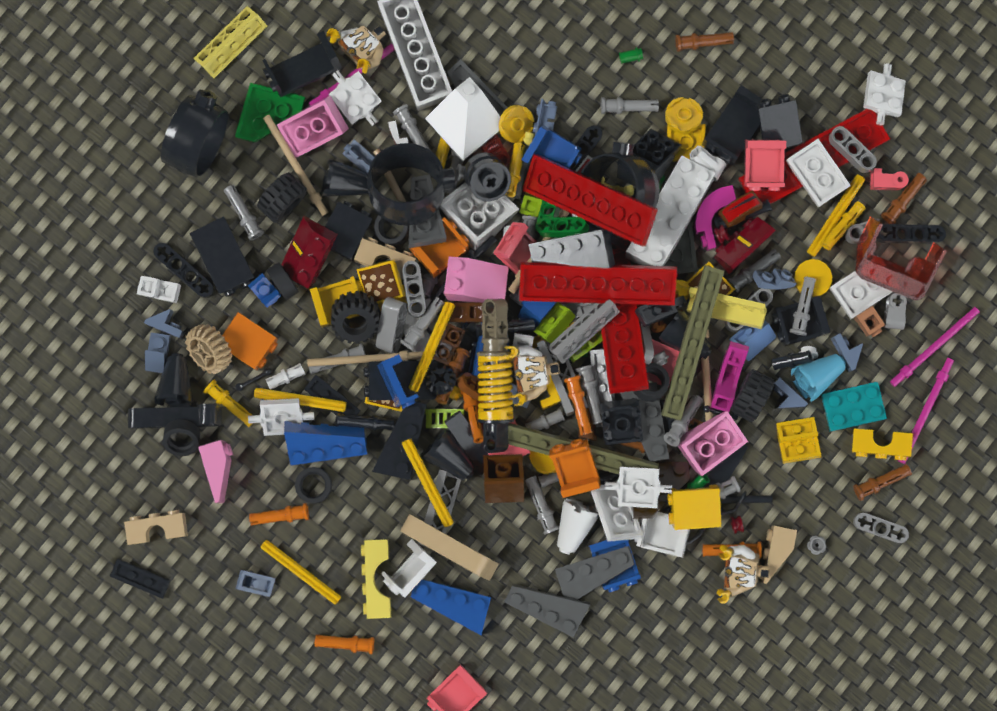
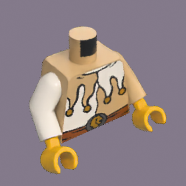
(360, 45)
(531, 372)
(741, 571)

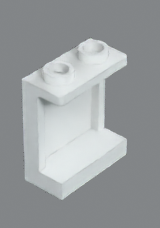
(662, 537)
(411, 571)

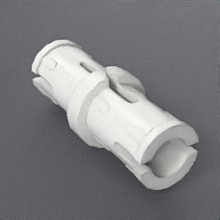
(285, 376)

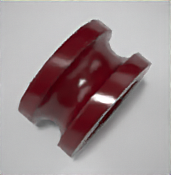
(722, 234)
(737, 524)

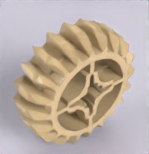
(208, 348)

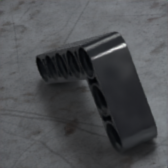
(203, 416)

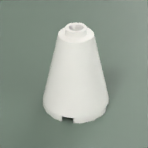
(575, 524)

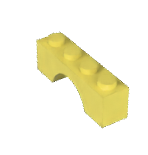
(376, 604)

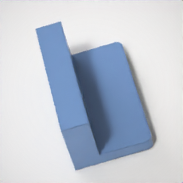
(755, 338)

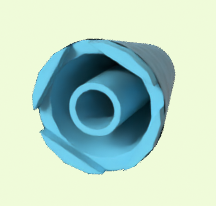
(817, 375)

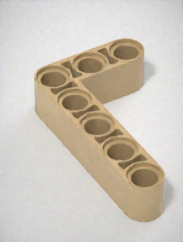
(449, 547)

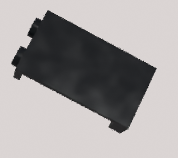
(303, 67)
(734, 126)
(222, 257)
(377, 389)

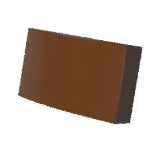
(449, 342)

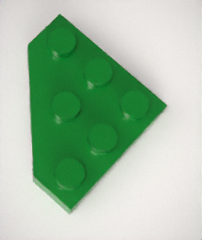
(263, 102)

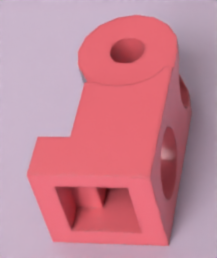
(882, 181)

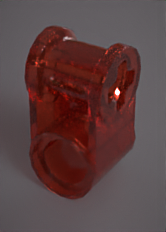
(496, 147)

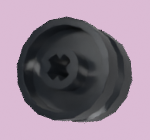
(487, 177)

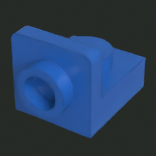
(264, 290)

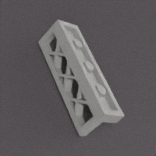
(582, 330)
(542, 346)
(600, 374)
(431, 512)

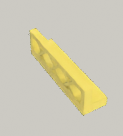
(232, 43)
(735, 310)

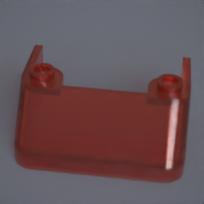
(908, 281)

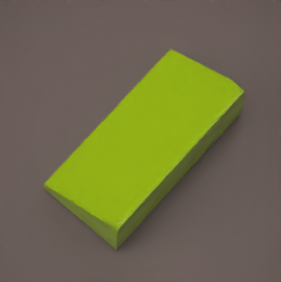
(555, 323)

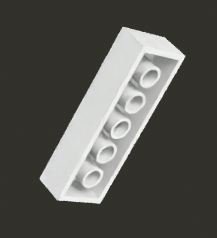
(415, 51)
(675, 210)

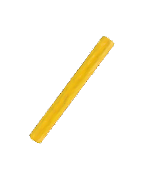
(836, 214)
(431, 346)
(303, 399)
(427, 482)
(300, 571)

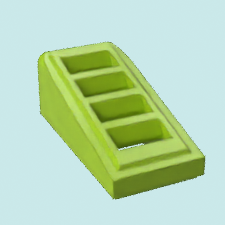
(439, 426)

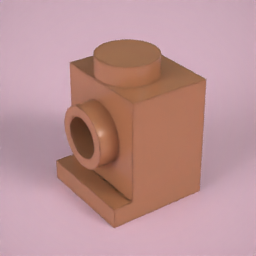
(872, 315)

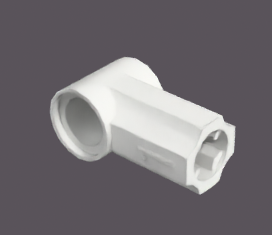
(705, 159)

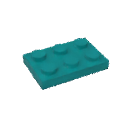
(853, 406)

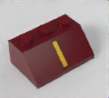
(743, 243)
(308, 252)

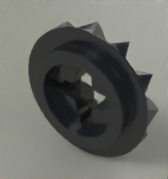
(441, 387)

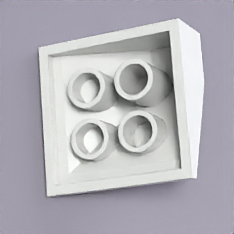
(465, 119)
(476, 217)

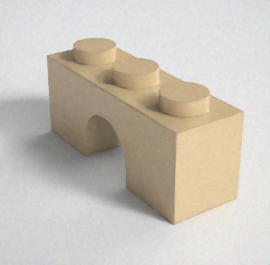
(370, 251)
(138, 529)

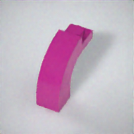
(710, 206)
(728, 376)

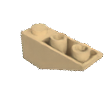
(779, 548)

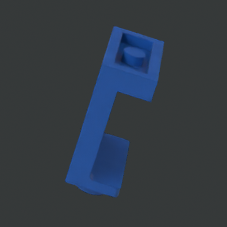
(553, 147)
(393, 384)
(628, 576)

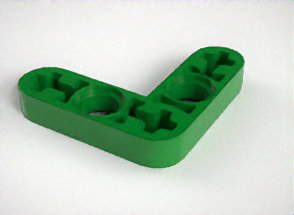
(554, 221)

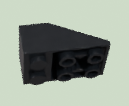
(656, 150)

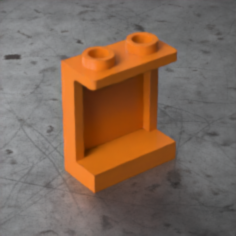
(436, 256)
(249, 341)
(575, 467)

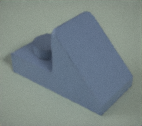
(161, 323)
(157, 352)
(850, 356)
(792, 399)
(255, 583)

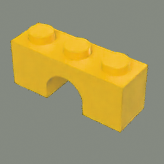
(899, 447)

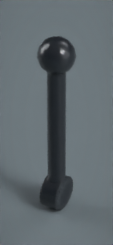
(473, 345)
(239, 387)
(706, 409)

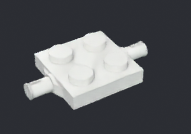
(884, 94)
(355, 98)
(275, 412)
(638, 487)

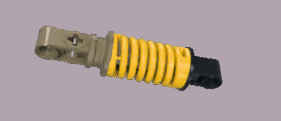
(496, 377)

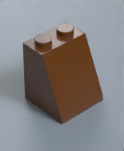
(503, 478)

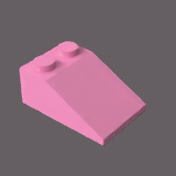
(313, 126)
(475, 280)
(711, 442)
(217, 466)

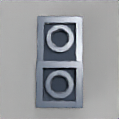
(776, 280)

